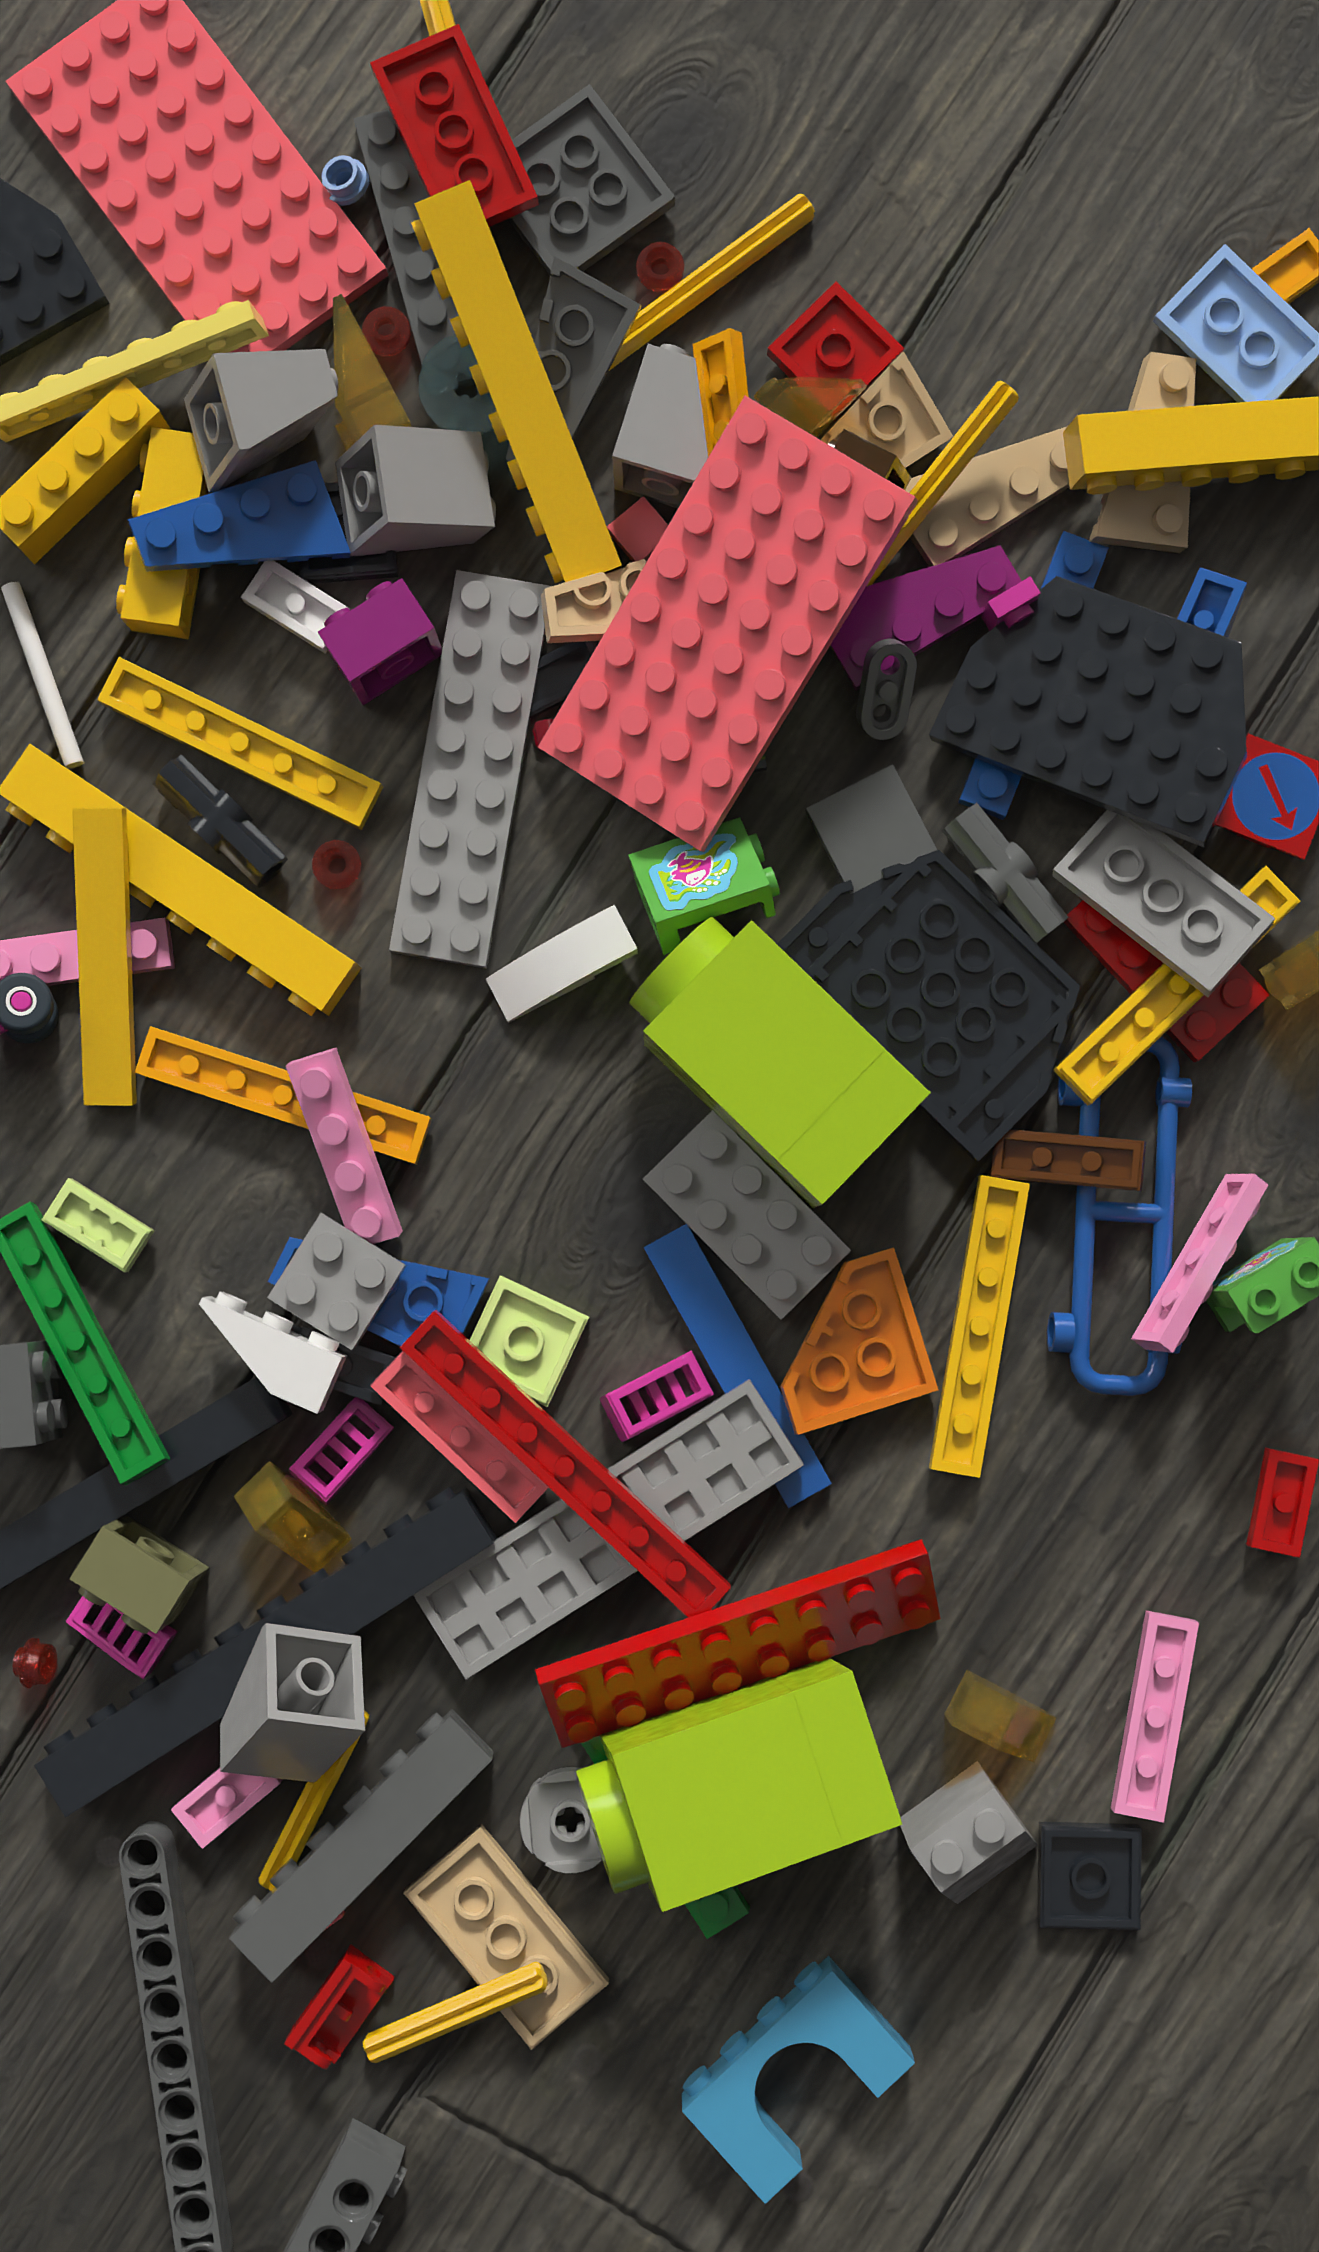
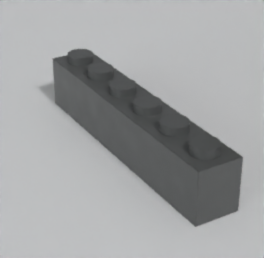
(361, 1844)

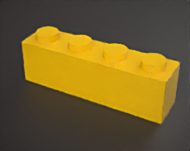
(78, 470)
(162, 599)

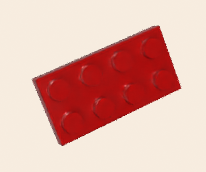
(453, 123)
(1132, 965)

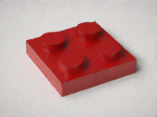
(835, 342)

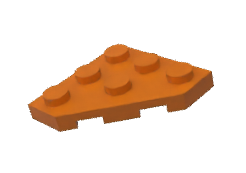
(859, 1349)

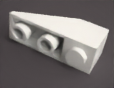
(284, 1361)

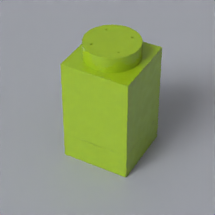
(774, 1056)
(738, 1785)

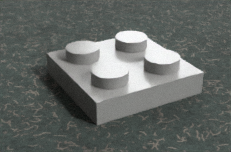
(337, 1281)

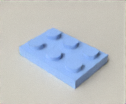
(1239, 330)

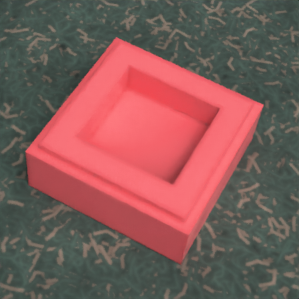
(638, 530)

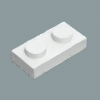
(291, 602)

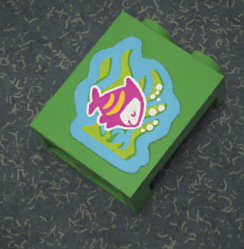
(691, 885)
(1267, 1285)

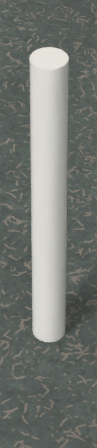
(42, 675)

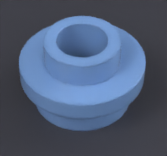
(345, 179)

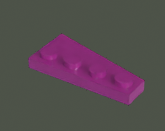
(921, 607)

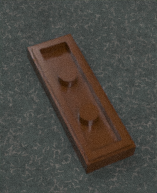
(1070, 1160)

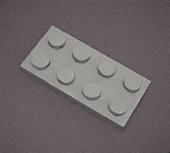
(1164, 899)
(746, 1214)

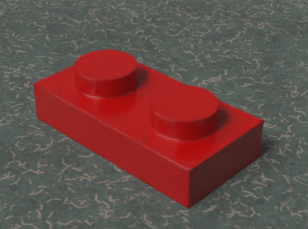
(1282, 1502)

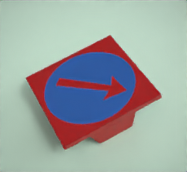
(1274, 798)

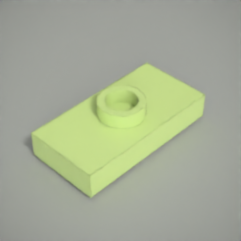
(98, 1225)

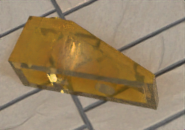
(363, 388)

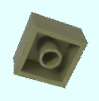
(138, 1575)

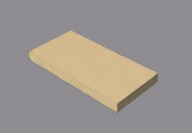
(502, 1923)

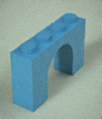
(819, 2010)

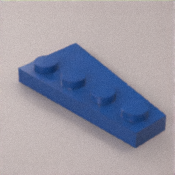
(251, 522)
(414, 1297)

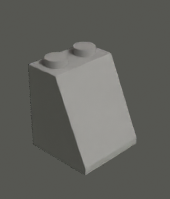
(256, 407)
(662, 429)
(414, 489)
(294, 1705)
(965, 1834)

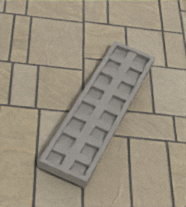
(470, 771)
(562, 1562)

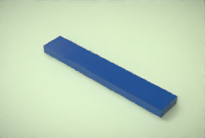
(729, 1346)

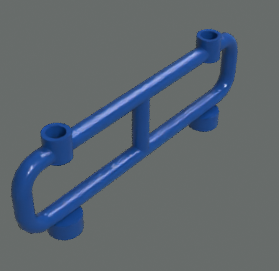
(1072, 1330)

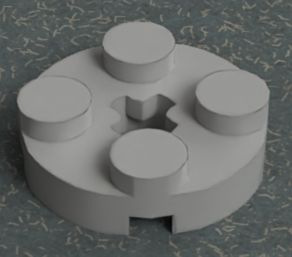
(550, 1841)

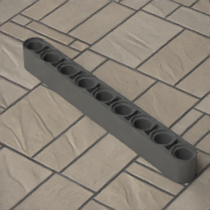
(183, 2027)

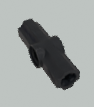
(220, 821)

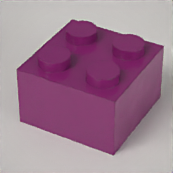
(381, 640)

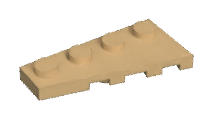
(895, 415)
(992, 495)
(1157, 516)
(586, 605)

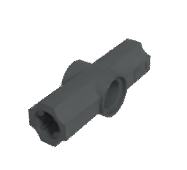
(1004, 873)

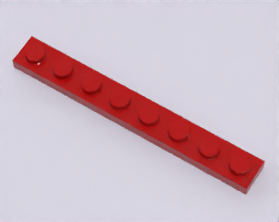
(565, 1466)

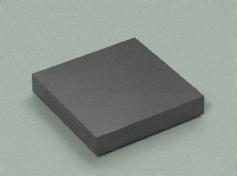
(870, 828)

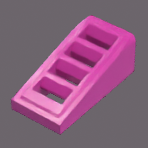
(619, 1417)
(310, 1480)
(123, 1653)

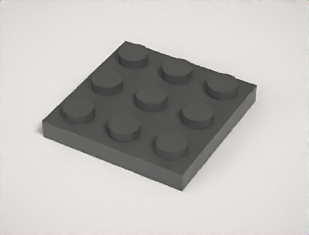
(588, 184)

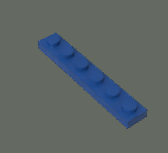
(988, 784)

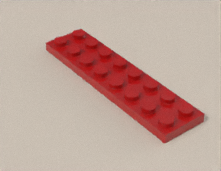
(739, 1643)

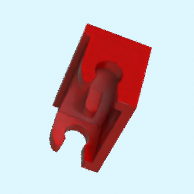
(339, 2008)

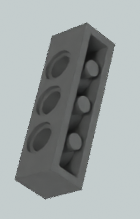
(361, 2158)

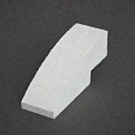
(562, 963)

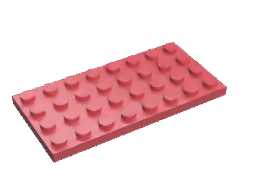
(195, 171)
(727, 622)

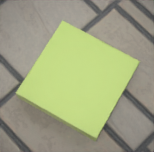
(528, 1337)

